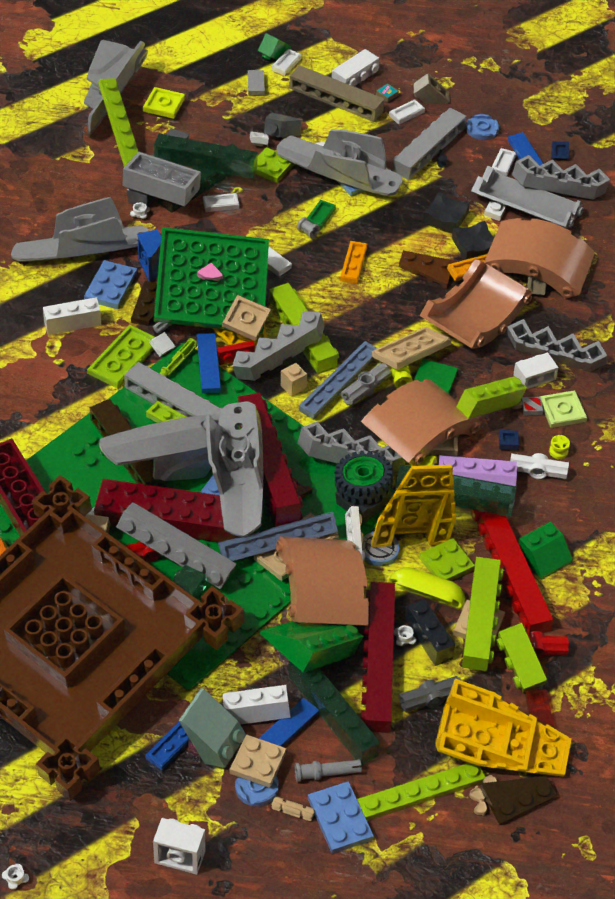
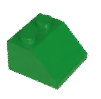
(545, 550)

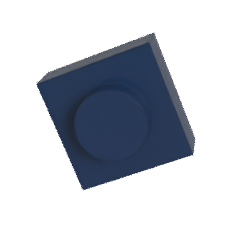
(559, 150)
(508, 439)

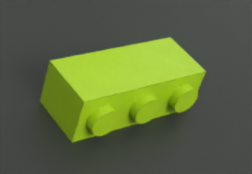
(521, 658)

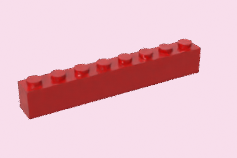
(517, 576)

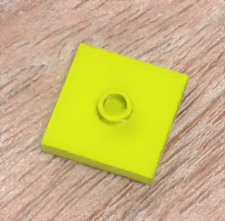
(164, 102)

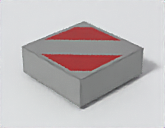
(532, 406)

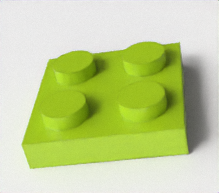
(272, 166)
(447, 560)

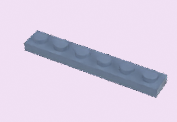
(337, 381)
(267, 539)

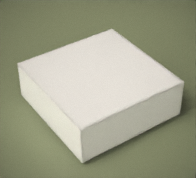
(162, 344)

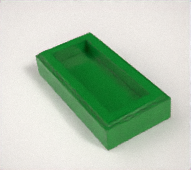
(321, 213)

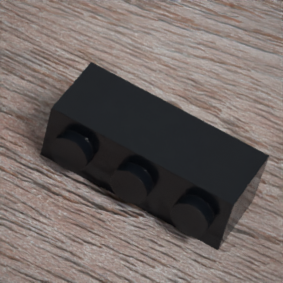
(430, 632)

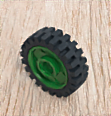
(363, 477)

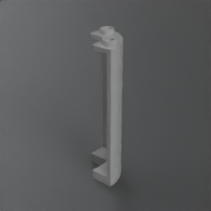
(527, 199)

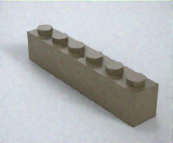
(336, 93)

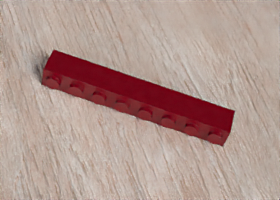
(379, 657)

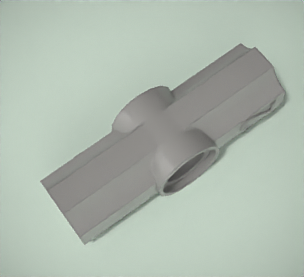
(365, 384)

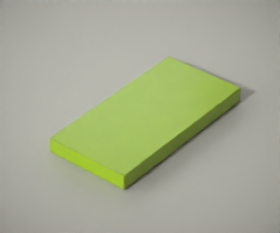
(122, 355)

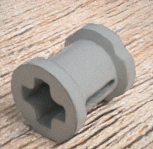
(308, 227)

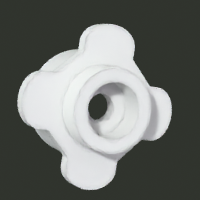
(140, 210)
(404, 631)
(12, 871)

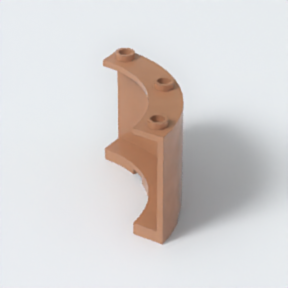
(542, 252)
(479, 306)
(418, 420)
(324, 580)

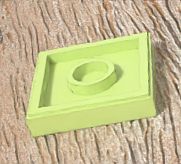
(563, 409)

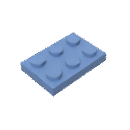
(111, 284)
(340, 817)

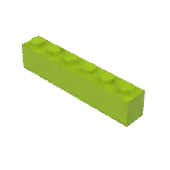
(290, 309)
(481, 614)

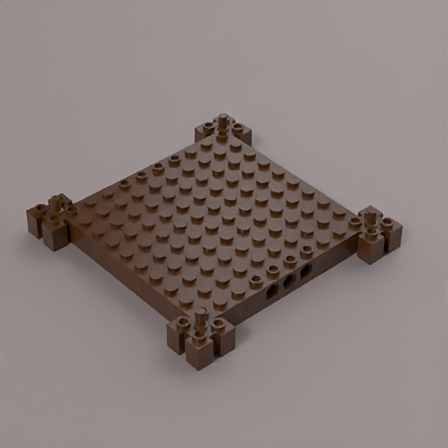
(88, 633)

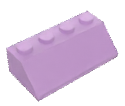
(483, 469)

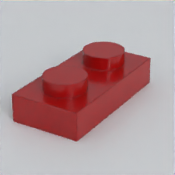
(227, 353)

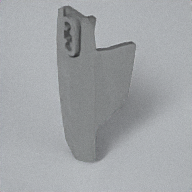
(110, 61)
(347, 158)
(80, 232)
(174, 445)
(237, 466)

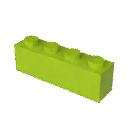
(491, 397)

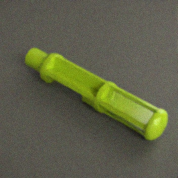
(179, 357)

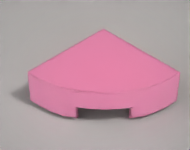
(210, 272)

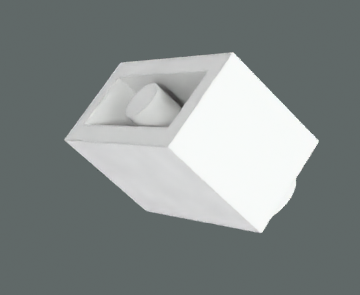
(536, 370)

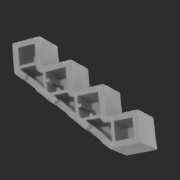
(554, 179)
(562, 351)
(271, 352)
(337, 445)

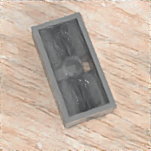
(161, 178)

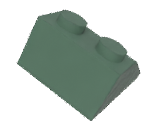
(212, 729)

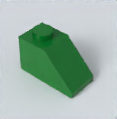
(272, 47)

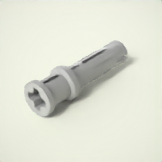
(316, 770)

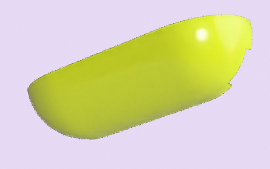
(429, 586)

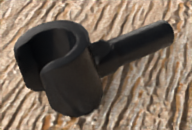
(441, 161)

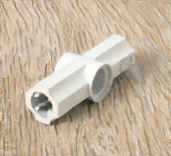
(540, 466)

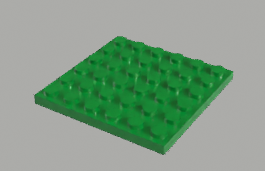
(205, 303)

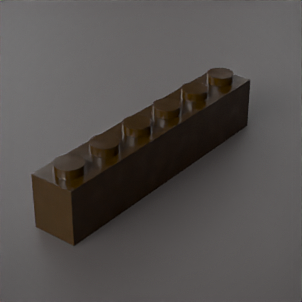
(108, 422)

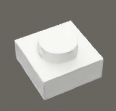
(259, 138)
(495, 210)

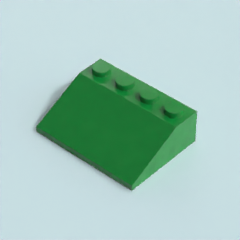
(313, 643)

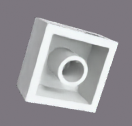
(179, 845)

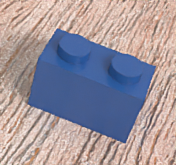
(149, 252)

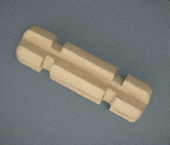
(293, 808)

